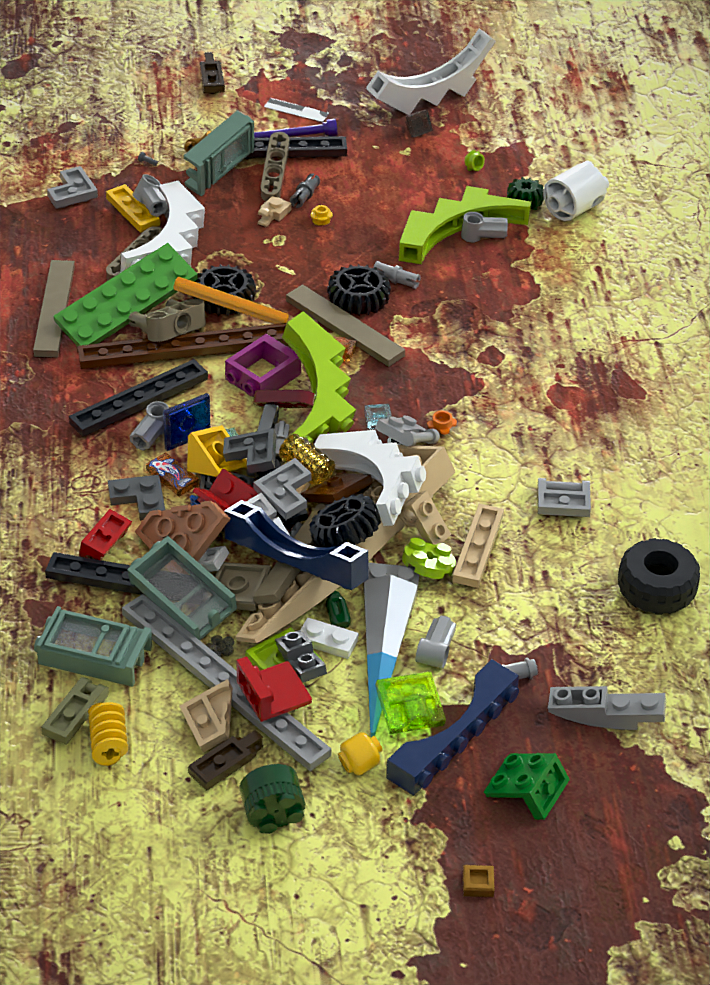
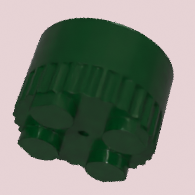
(272, 797)

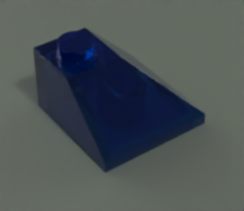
(184, 419)

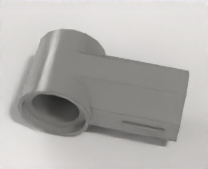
(150, 195)
(478, 227)
(150, 426)
(434, 648)

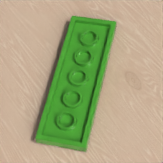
(133, 290)

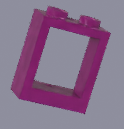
(282, 357)

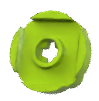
(429, 559)

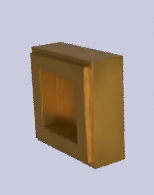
(478, 881)

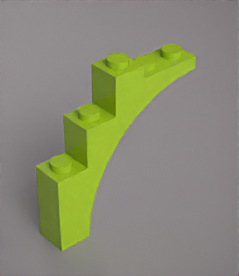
(428, 229)
(321, 358)

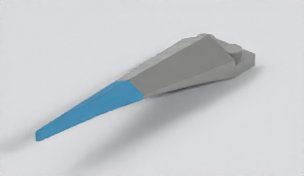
(388, 607)

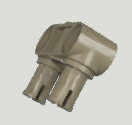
(172, 320)

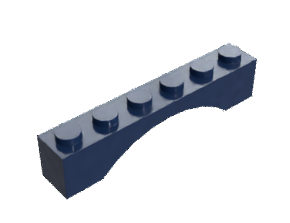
(253, 529)
(420, 760)

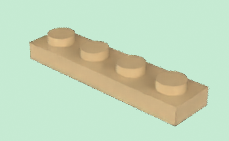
(478, 545)

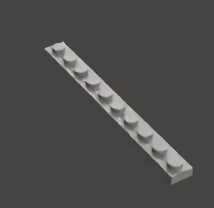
(213, 670)

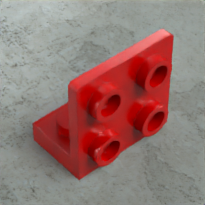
(226, 490)
(271, 689)

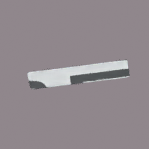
(296, 109)

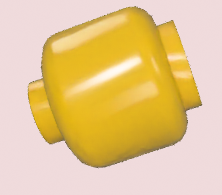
(360, 753)

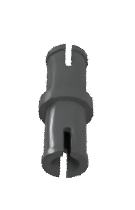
(304, 190)

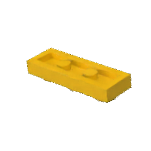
(131, 209)

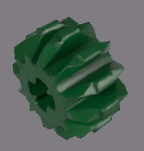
(526, 190)

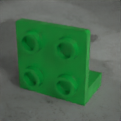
(530, 776)

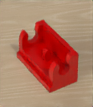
(104, 535)

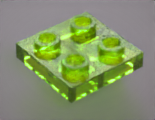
(410, 702)

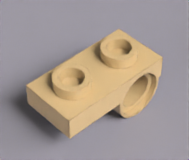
(423, 515)

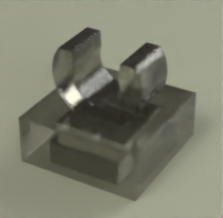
(418, 123)

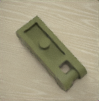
(73, 710)

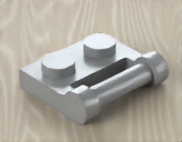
(407, 431)
(564, 498)

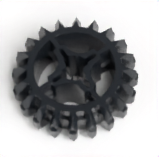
(228, 280)
(359, 289)
(345, 521)

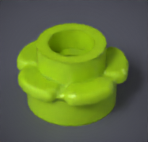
(474, 160)

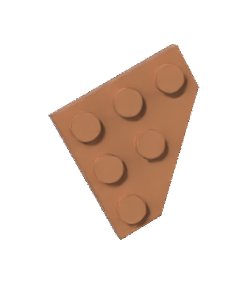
(189, 526)

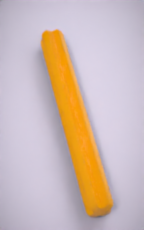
(230, 301)

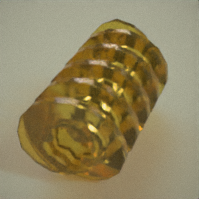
(309, 456)

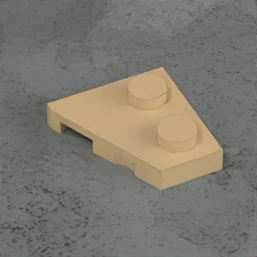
(210, 715)

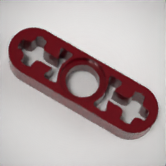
(284, 398)

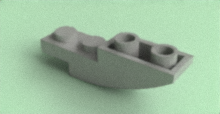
(597, 708)

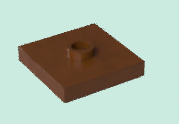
(337, 487)

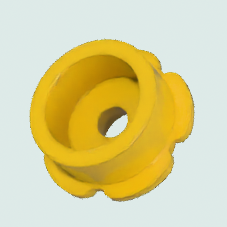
(321, 215)

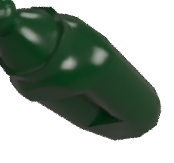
(338, 610)

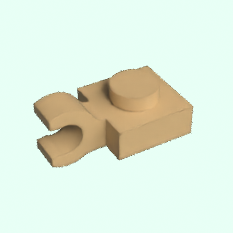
(272, 209)

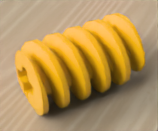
(107, 732)

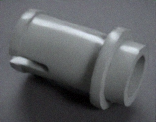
(524, 668)

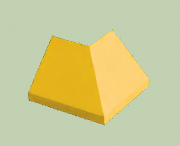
(206, 452)

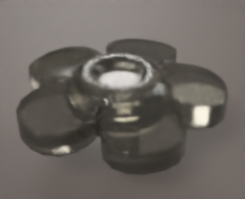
(221, 646)

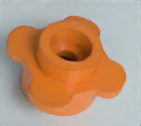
(442, 422)

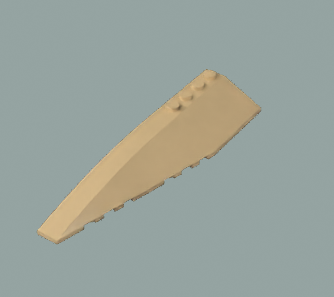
(309, 589)

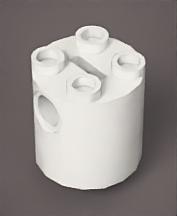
(575, 191)

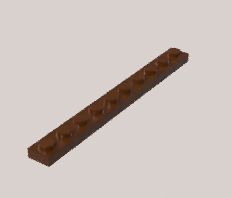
(178, 347)

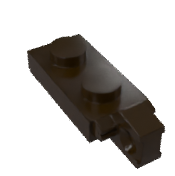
(211, 75)
(225, 759)

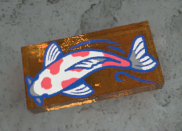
(172, 474)

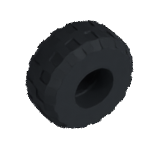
(658, 576)

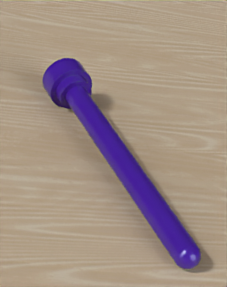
(327, 128)

